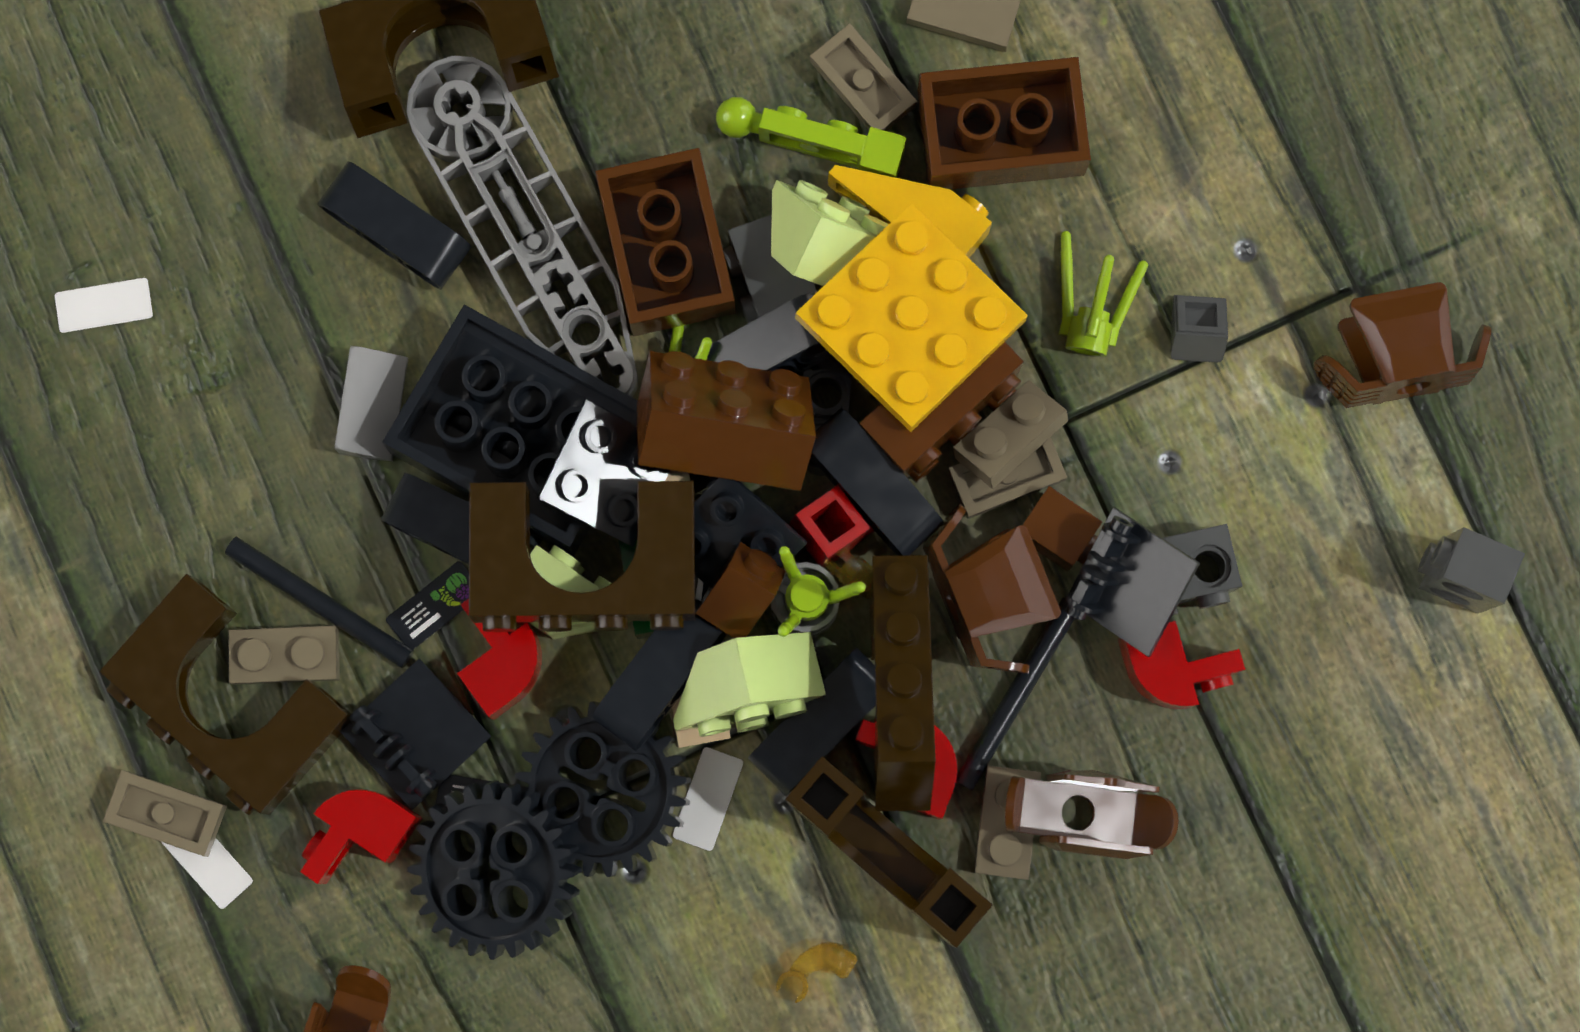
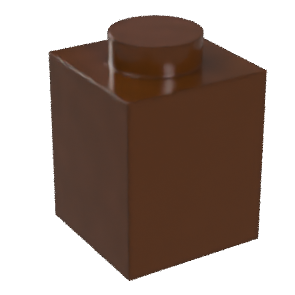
(1062, 529)
(741, 591)

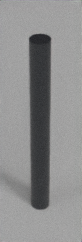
(319, 602)
(1014, 699)

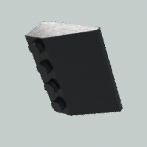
(499, 414)

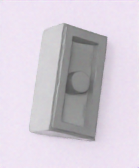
(370, 402)

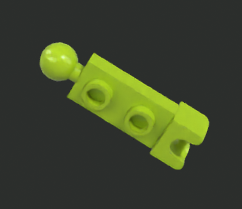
(837, 141)

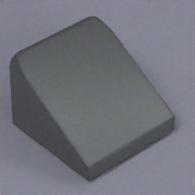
(1199, 328)

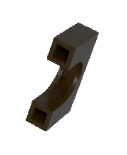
(371, 35)
(652, 589)
(155, 674)
(902, 683)
(887, 853)

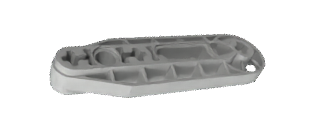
(540, 253)

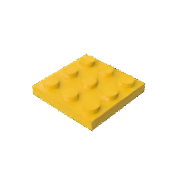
(911, 317)

